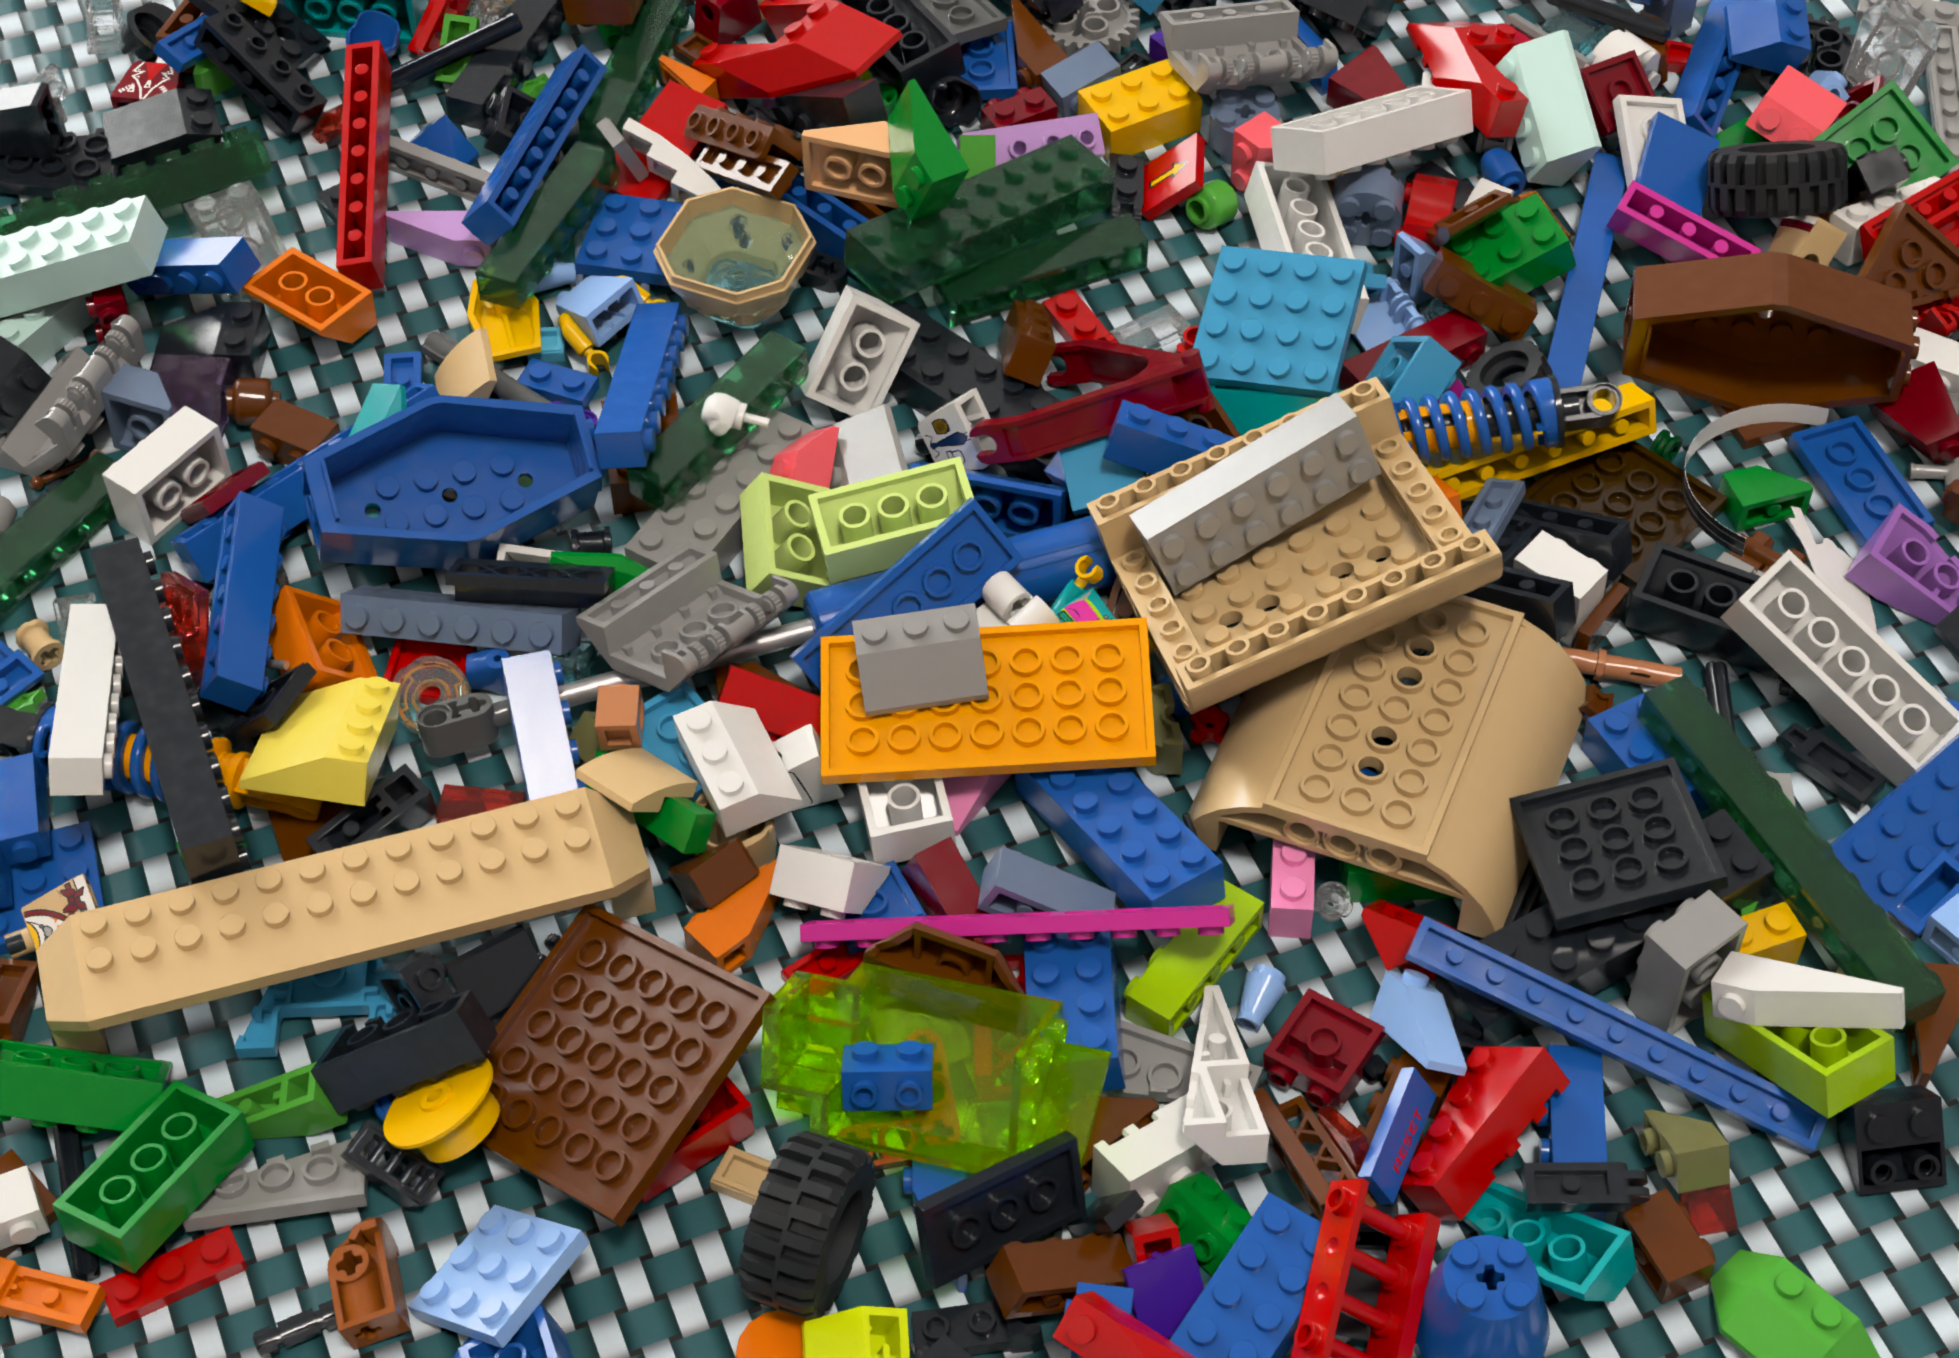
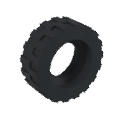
(1506, 360)

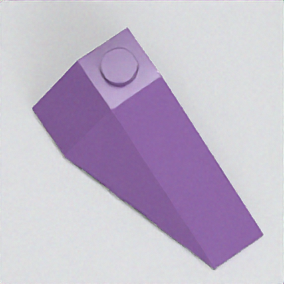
(1908, 568)

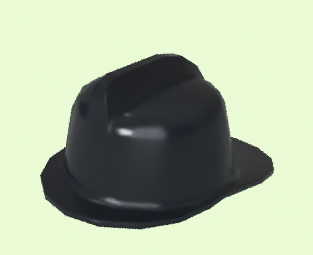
(141, 27)

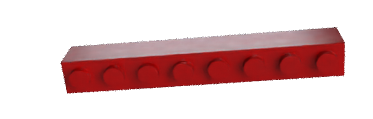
(364, 165)

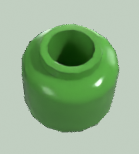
(1212, 205)

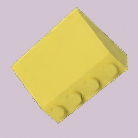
(328, 743)

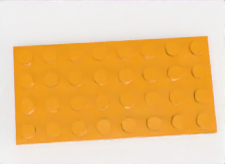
(1055, 703)

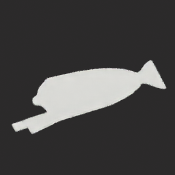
(1831, 566)

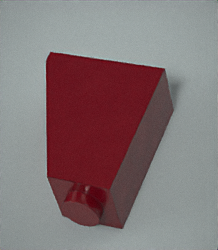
(1363, 79)
(1923, 415)
(943, 881)

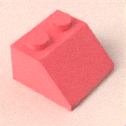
(1795, 109)
(1251, 144)

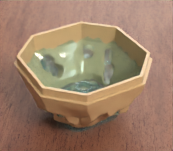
(735, 255)

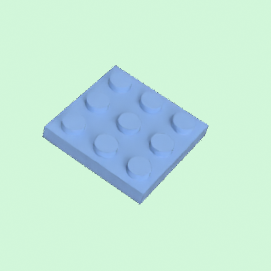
(498, 1275)

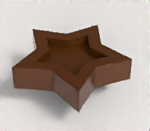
(1596, 701)

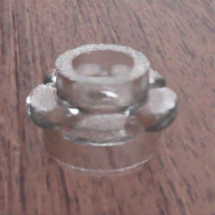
(1333, 893)

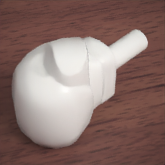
(726, 412)

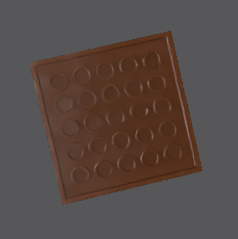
(613, 1059)

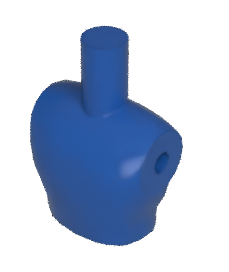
(484, 670)

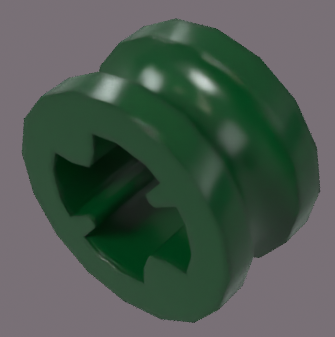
(1666, 446)

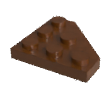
(1913, 258)

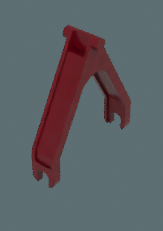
(1135, 374)

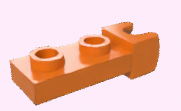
(48, 1297)

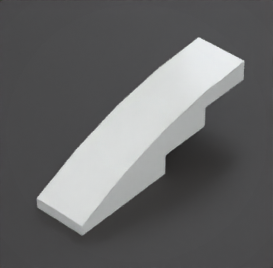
(669, 162)

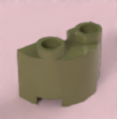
(1167, 733)

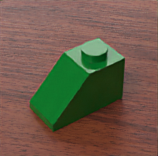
(1762, 496)

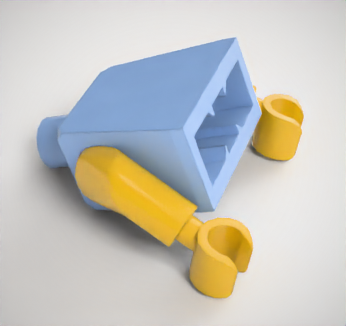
(597, 312)

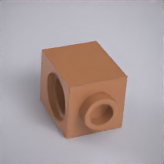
(619, 717)

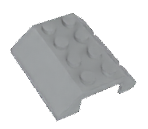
(1242, 46)
(70, 403)
(679, 618)

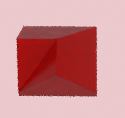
(1392, 933)

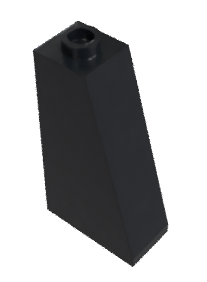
(29, 122)

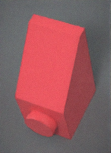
(808, 458)

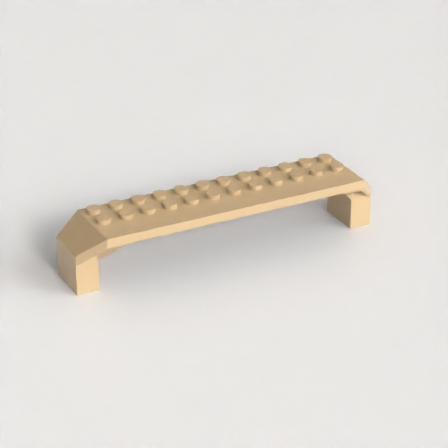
(339, 910)

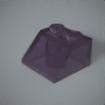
(197, 383)

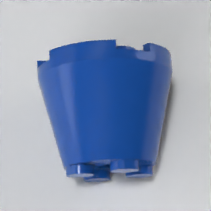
(1484, 1303)

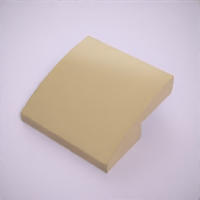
(468, 368)
(635, 779)

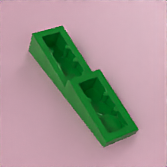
(678, 823)

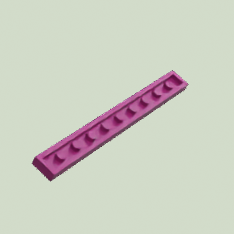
(1035, 925)

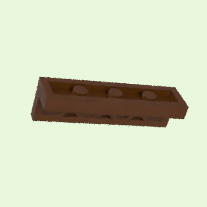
(1288, 1148)

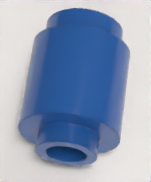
(1501, 168)

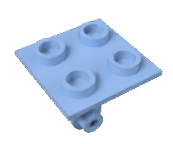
(1387, 316)

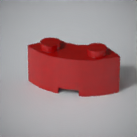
(1429, 201)

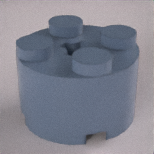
(1232, 110)
(1369, 205)

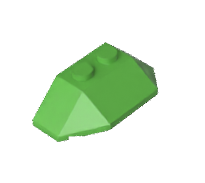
(1781, 1313)

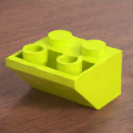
(858, 1334)

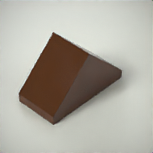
(714, 874)

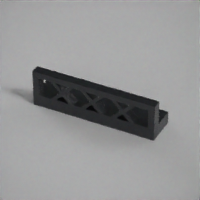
(530, 583)

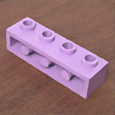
(1024, 138)

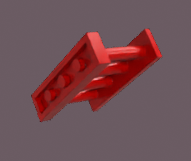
(1402, 1278)

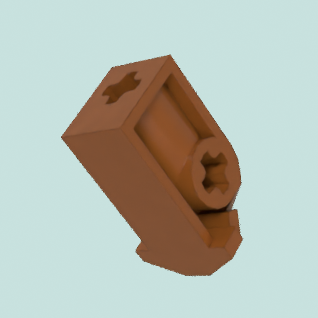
(368, 1285)

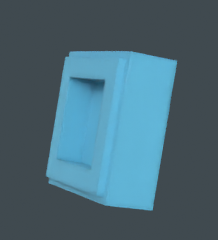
(552, 346)

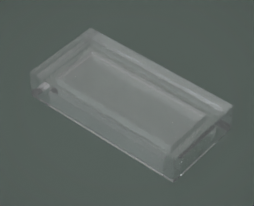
(1153, 329)

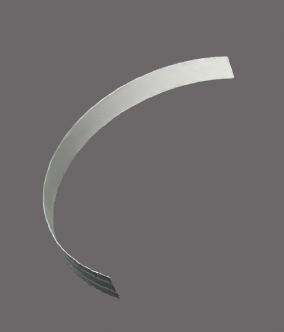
(1752, 415)

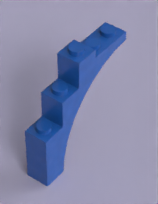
(22, 817)

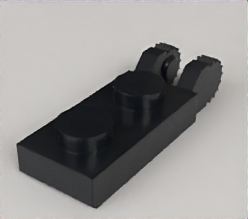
(1129, 186)

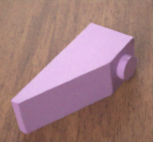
(438, 236)

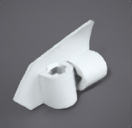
(1011, 604)

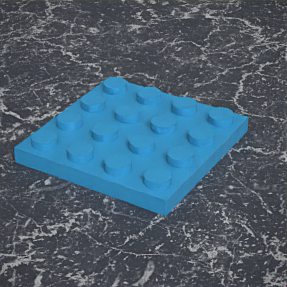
(1279, 320)

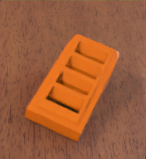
(687, 76)

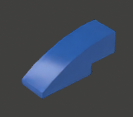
(1927, 892)

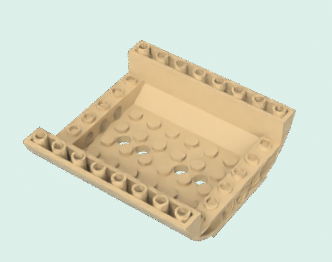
(1317, 613)
(1477, 729)

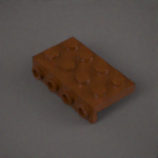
(742, 135)

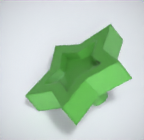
(535, 86)
(28, 701)

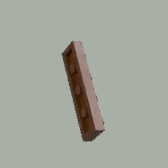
(769, 177)

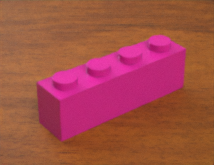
(1672, 229)

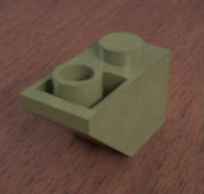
(1685, 1150)

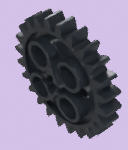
(1829, 49)

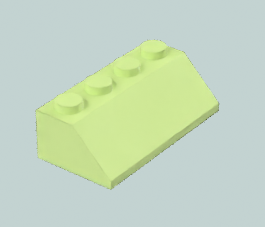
(882, 518)

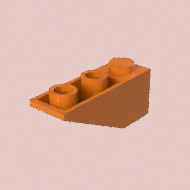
(734, 927)

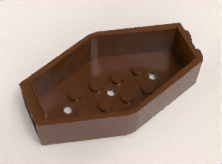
(1768, 332)

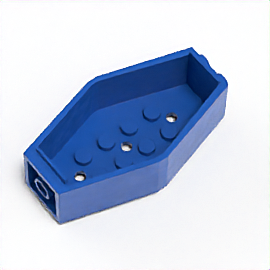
(457, 447)

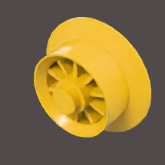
(444, 1115)

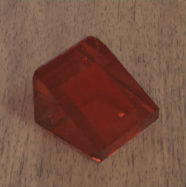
(1710, 1209)

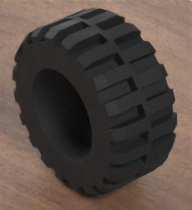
(1777, 179)
(807, 1225)

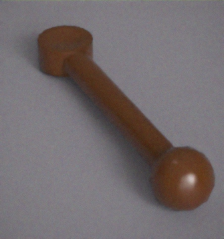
(38, 482)

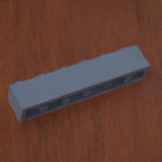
(444, 620)

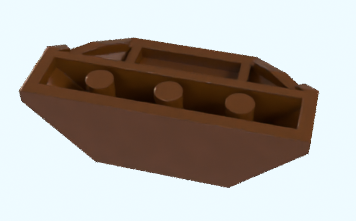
(943, 955)

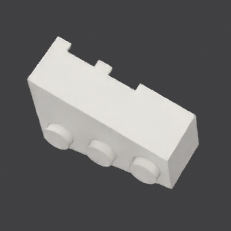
(1148, 1158)

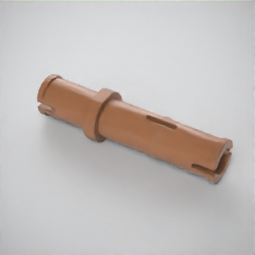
(1636, 671)

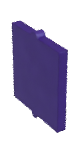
(1164, 1288)

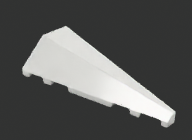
(1220, 1101)

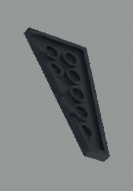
(74, 163)

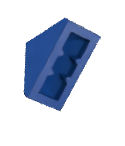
(447, 140)

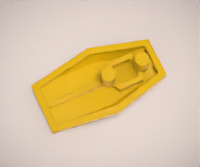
(509, 330)

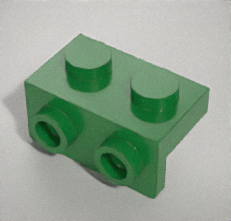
(1204, 1218)

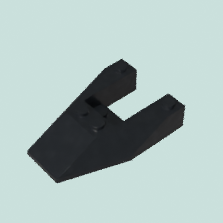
(1546, 599)

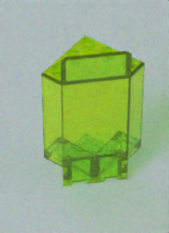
(996, 1070)

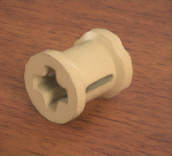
(36, 639)

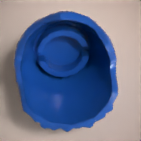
(375, 26)

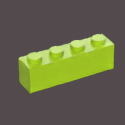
(1188, 963)

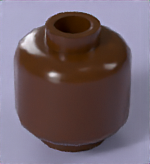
(249, 399)

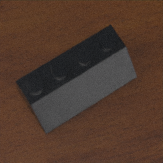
(1683, 603)

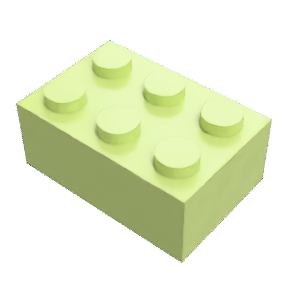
(781, 535)

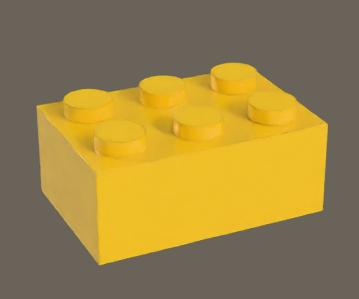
(1142, 108)

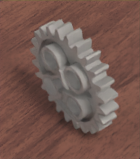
(1109, 22)

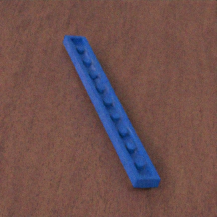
(1616, 1034)

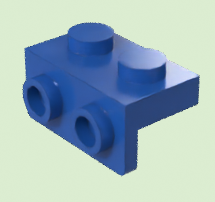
(887, 1076)

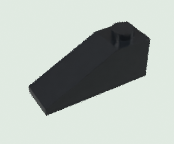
(393, 807)

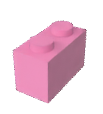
(1291, 891)

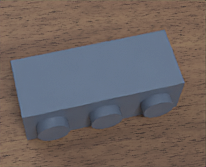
(1023, 884)

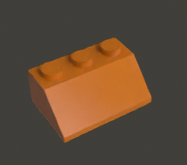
(314, 296)
(310, 632)

